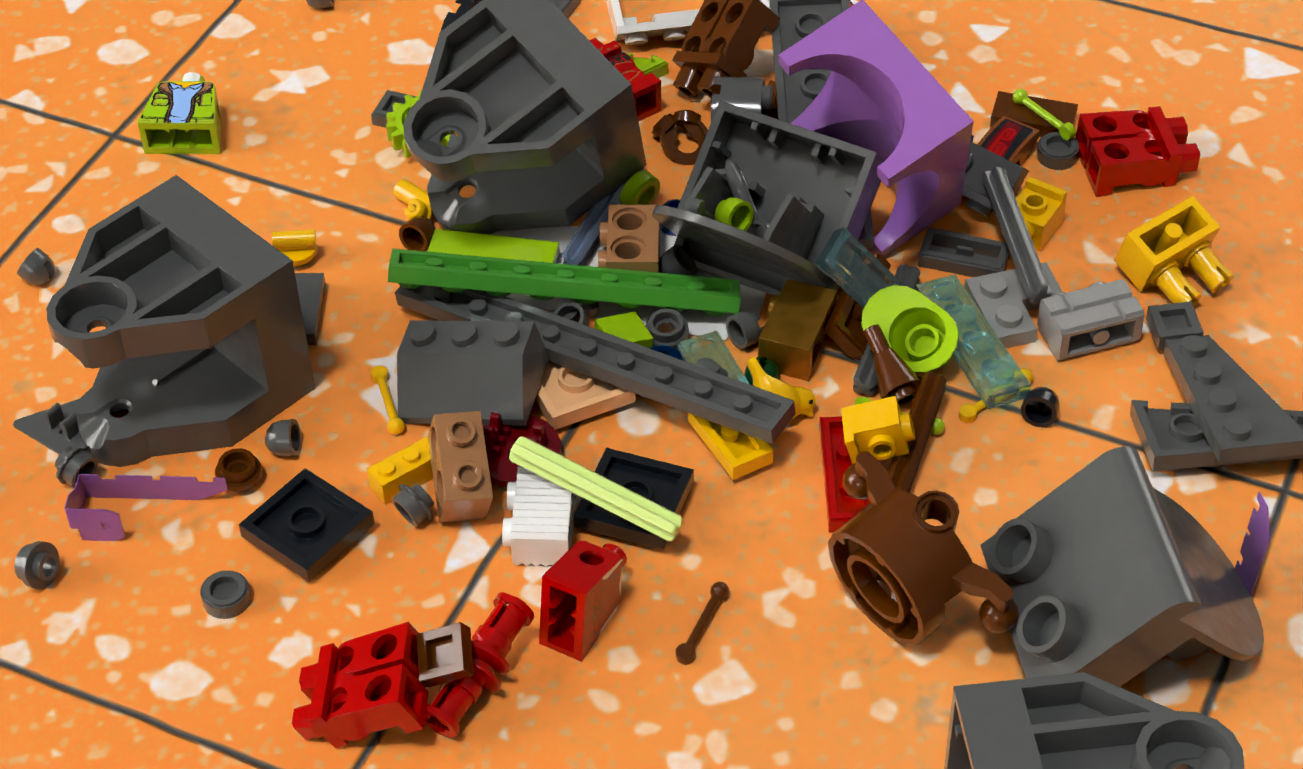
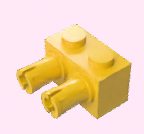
(1168, 243)

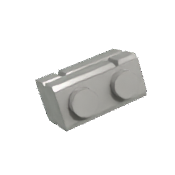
(1090, 319)

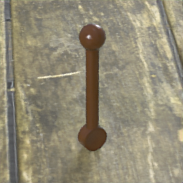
(686, 651)

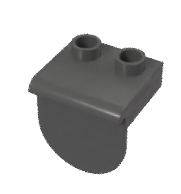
(798, 185)
(1118, 578)

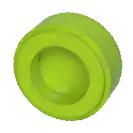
(640, 189)

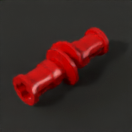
(489, 648)

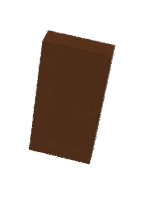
(1007, 107)

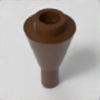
(892, 372)

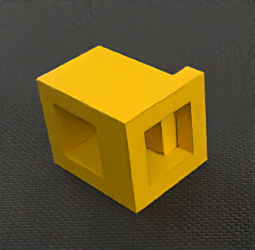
(1042, 210)
(877, 429)

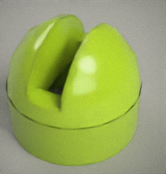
(735, 213)

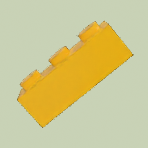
(405, 467)

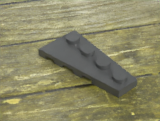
(1229, 405)
(1176, 439)

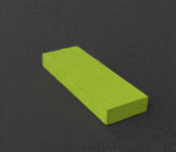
(493, 246)

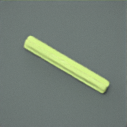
(596, 488)

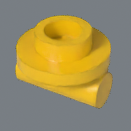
(296, 244)

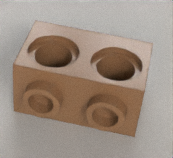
(630, 239)
(460, 466)

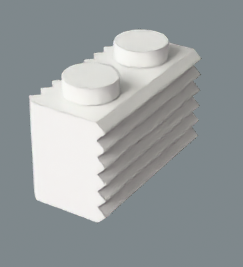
(540, 520)

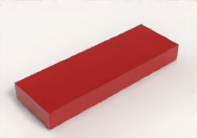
(835, 462)

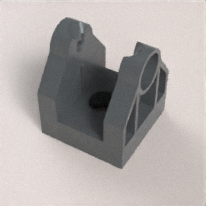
(529, 121)
(196, 330)
(1079, 725)

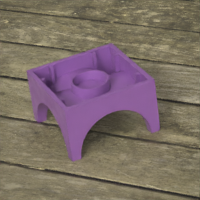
(892, 106)

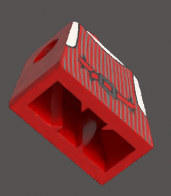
(580, 597)

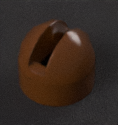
(417, 233)

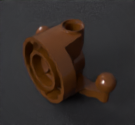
(903, 566)

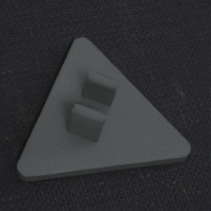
(53, 427)

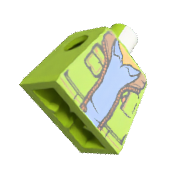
(182, 118)

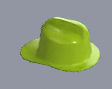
(913, 327)

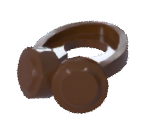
(666, 132)

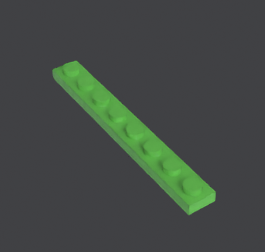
(550, 280)

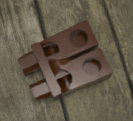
(721, 43)

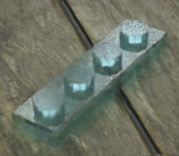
(978, 348)

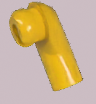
(416, 199)

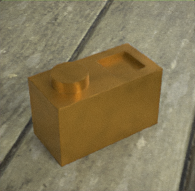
(796, 327)

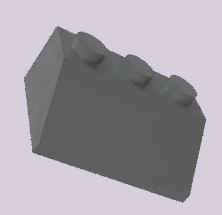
(469, 369)

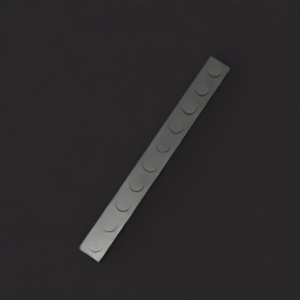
(619, 361)

